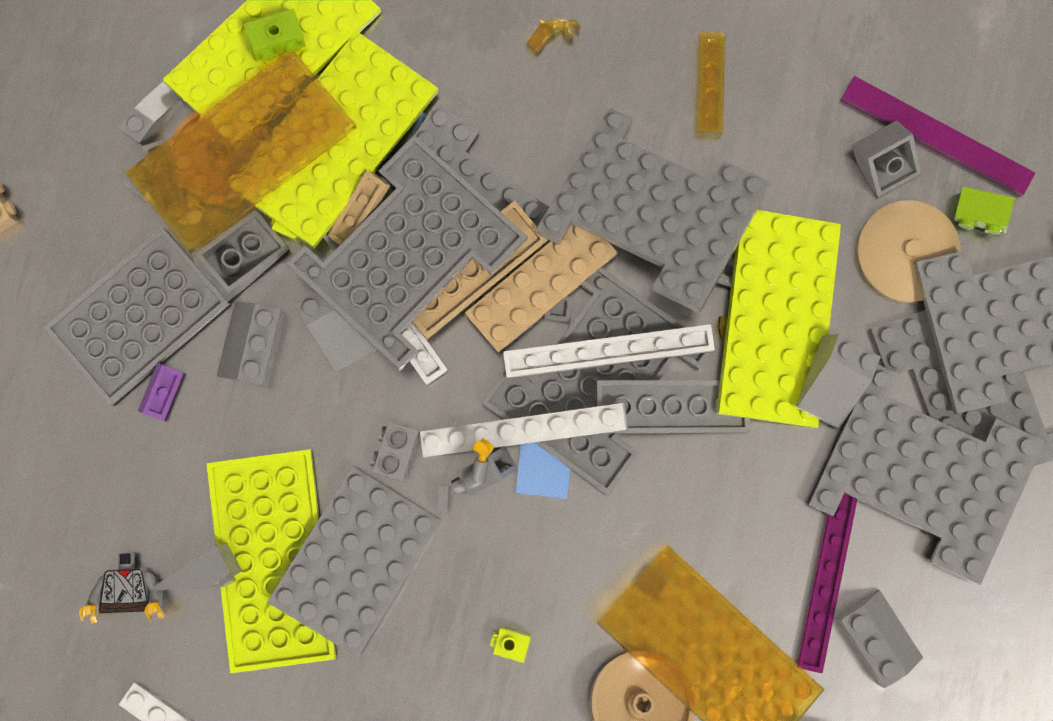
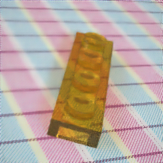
(710, 83)

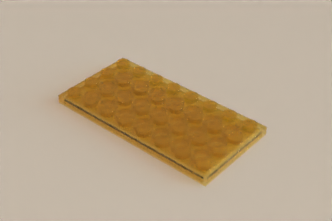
(240, 150)
(706, 647)

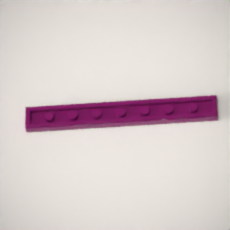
(939, 136)
(826, 586)

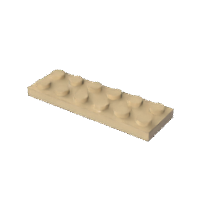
(474, 280)
(539, 286)

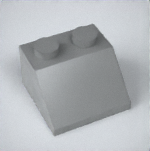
(887, 158)

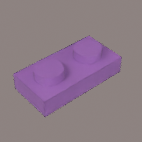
(160, 392)

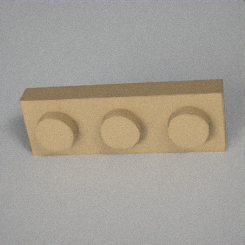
(359, 206)

